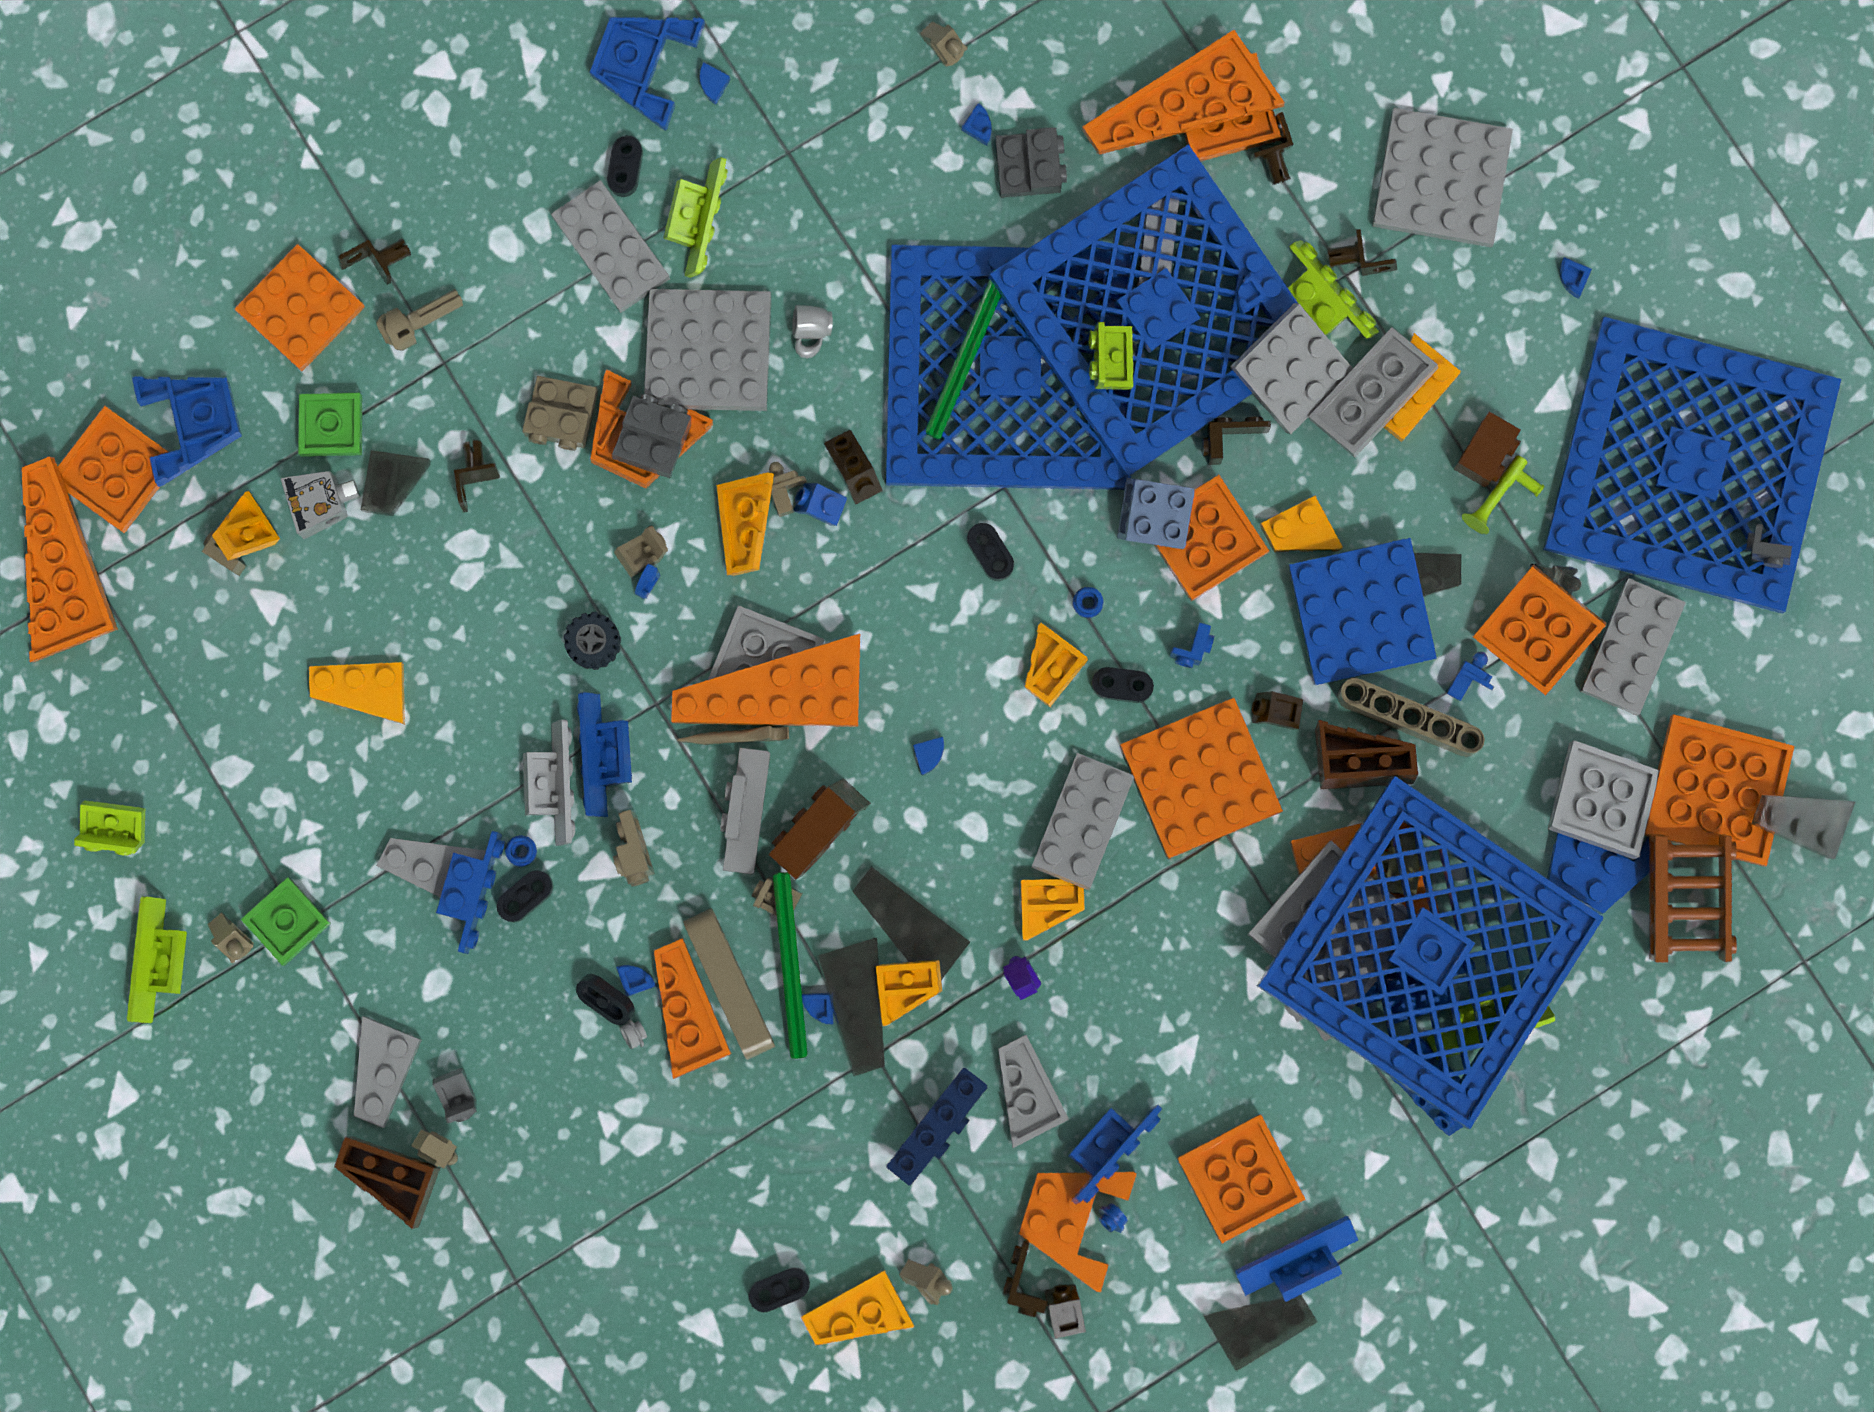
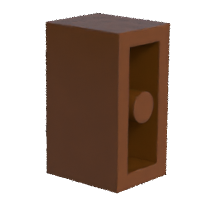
(1488, 449)

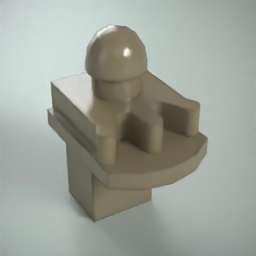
(944, 43)
(782, 483)
(229, 938)
(435, 1149)
(928, 1280)

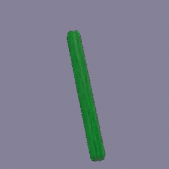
(963, 361)
(790, 965)

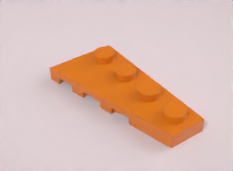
(689, 1019)

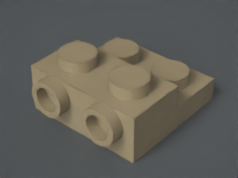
(560, 413)
(632, 858)

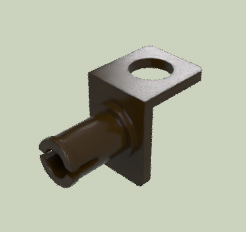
(1274, 155)
(1355, 254)
(381, 259)
(474, 472)

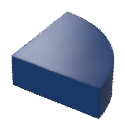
(713, 82)
(978, 125)
(1573, 276)
(1250, 294)
(647, 581)
(929, 754)
(635, 979)
(819, 1007)

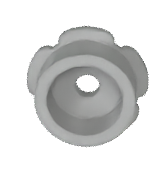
(633, 1034)

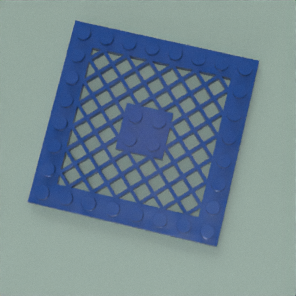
(1153, 309)
(1007, 370)
(1691, 463)
(1431, 952)

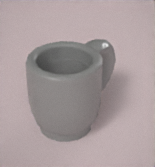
(810, 323)

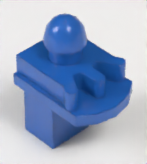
(1468, 673)

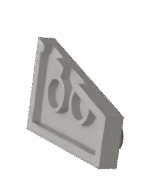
(422, 862)
(382, 1069)
(1028, 1093)

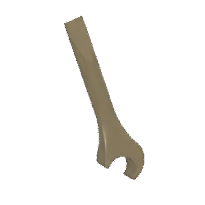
(748, 735)

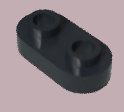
(625, 165)
(991, 552)
(1122, 685)
(524, 894)
(605, 999)
(780, 1290)

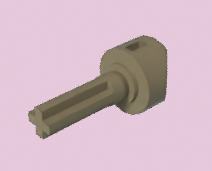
(399, 329)

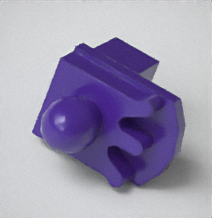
(1021, 977)

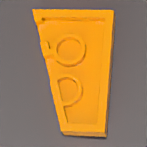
(362, 687)

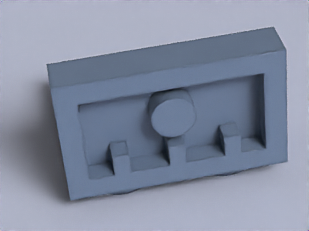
(1155, 513)

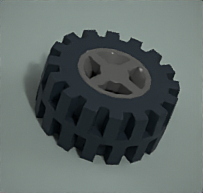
(585, 633)

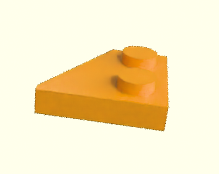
(244, 529)
(1301, 529)
(1052, 665)
(1048, 904)
(906, 987)

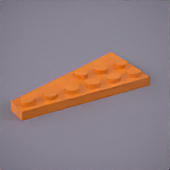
(1200, 92)
(60, 574)
(794, 690)

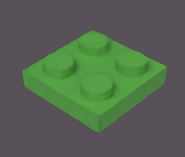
(330, 424)
(286, 921)

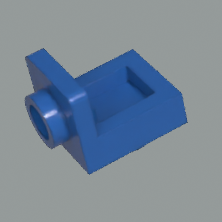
(819, 503)
(1201, 643)

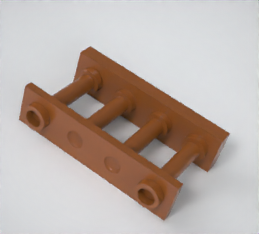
(1663, 882)

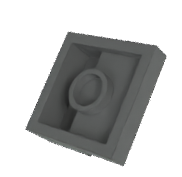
(1030, 163)
(652, 435)

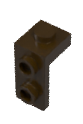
(1213, 444)
(853, 466)
(1027, 1304)

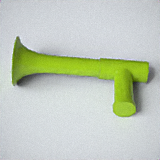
(1478, 519)

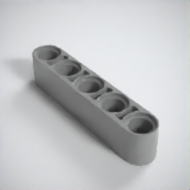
(1149, 243)

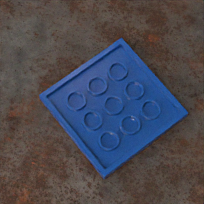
(1362, 611)

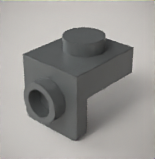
(1771, 554)
(455, 1096)

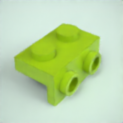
(1112, 356)
(111, 827)

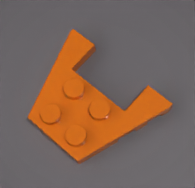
(610, 426)
(1058, 1224)

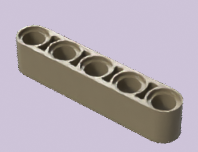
(1426, 717)
(729, 984)

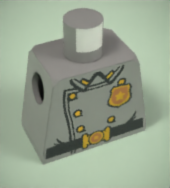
(317, 501)

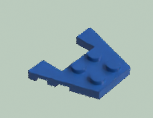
(630, 57)
(202, 417)
(1593, 873)

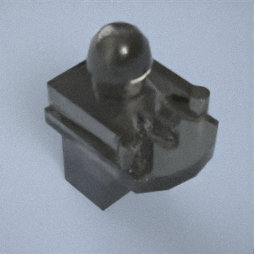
(1562, 576)

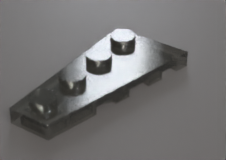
(908, 923)
(854, 997)

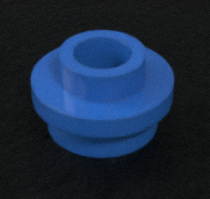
(1088, 592)
(512, 846)
(1112, 1218)

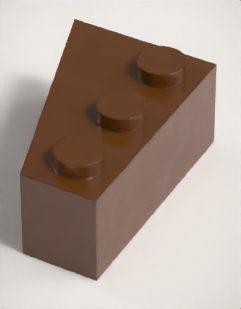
(1361, 759)
(817, 827)
(389, 1176)

